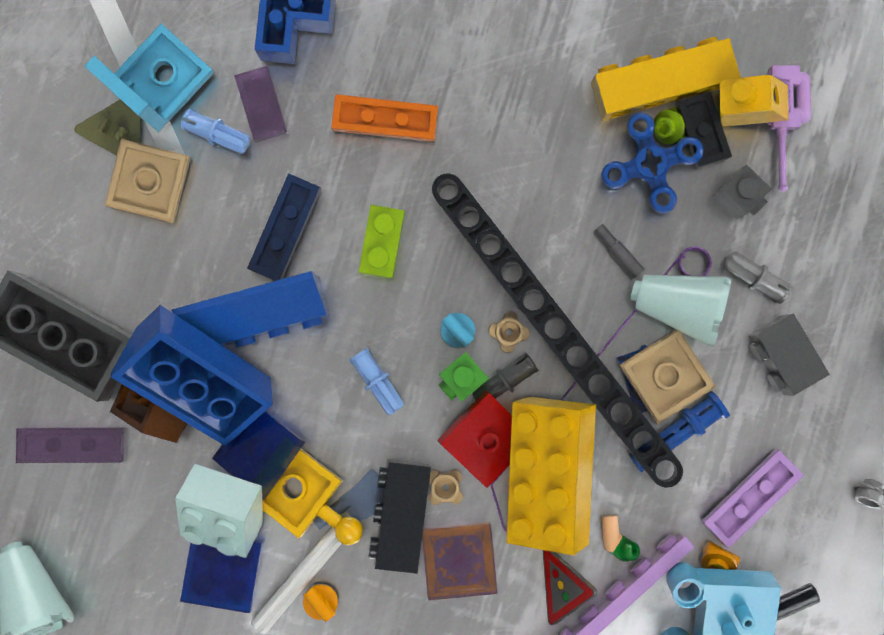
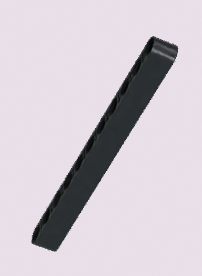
(506, 256)

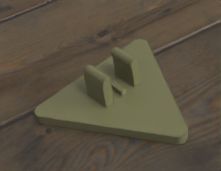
(111, 126)

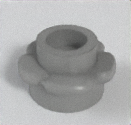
(870, 493)

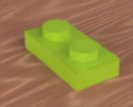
(381, 241)

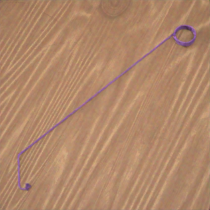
(684, 274)

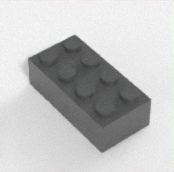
(59, 336)

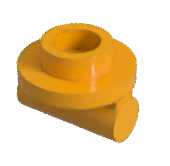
(718, 558)
(320, 602)

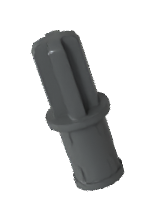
(508, 377)

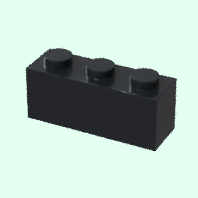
(400, 516)

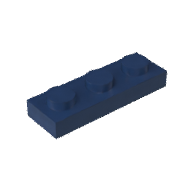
(284, 228)

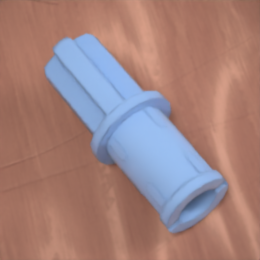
(216, 132)
(377, 382)

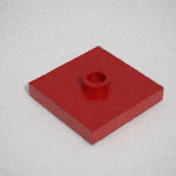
(481, 439)

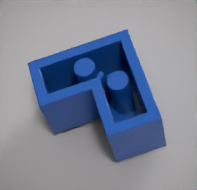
(281, 21)

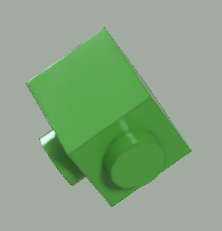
(462, 378)

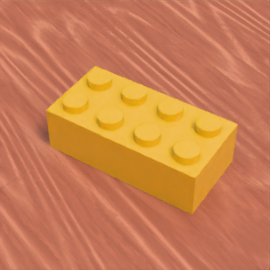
(551, 474)

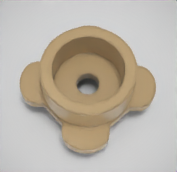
(511, 322)
(452, 494)

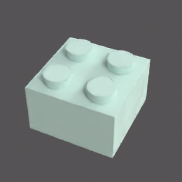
(219, 511)

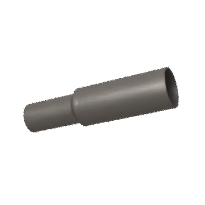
(619, 252)

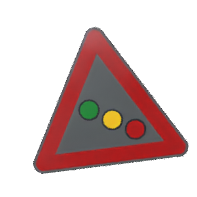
(564, 588)

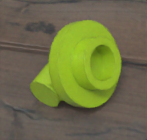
(669, 126)

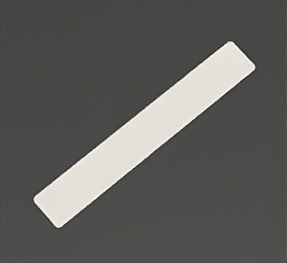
(123, 47)

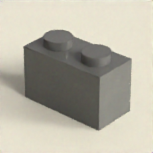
(787, 355)

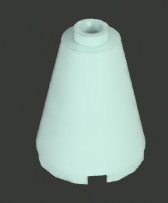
(684, 302)
(28, 595)

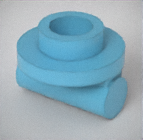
(457, 330)

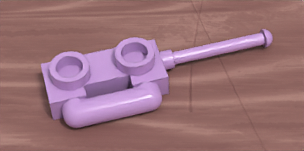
(801, 114)

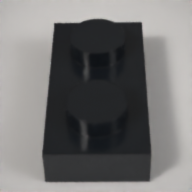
(704, 123)

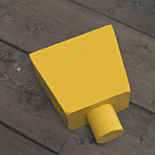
(752, 100)

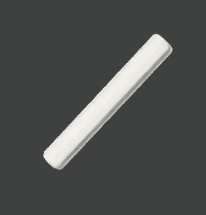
(296, 582)

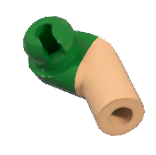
(616, 543)

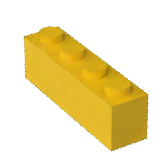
(663, 79)

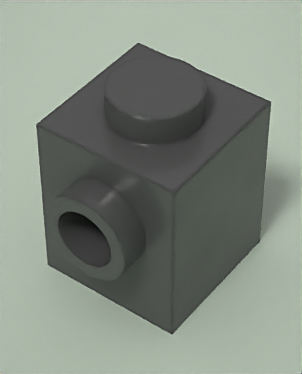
(743, 193)

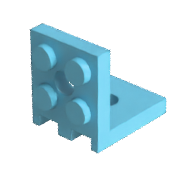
(137, 81)

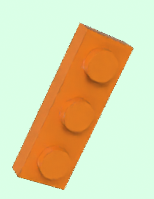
(384, 118)

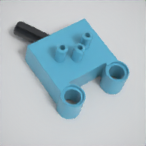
(734, 600)

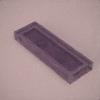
(70, 445)

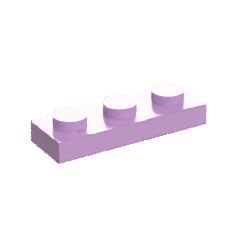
(752, 498)

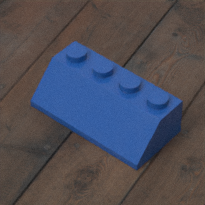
(259, 310)
(193, 376)

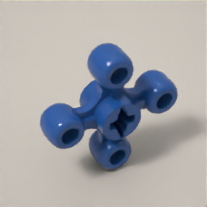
(669, 158)

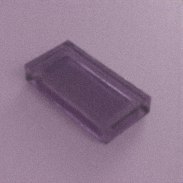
(261, 104)

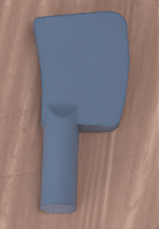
(358, 500)

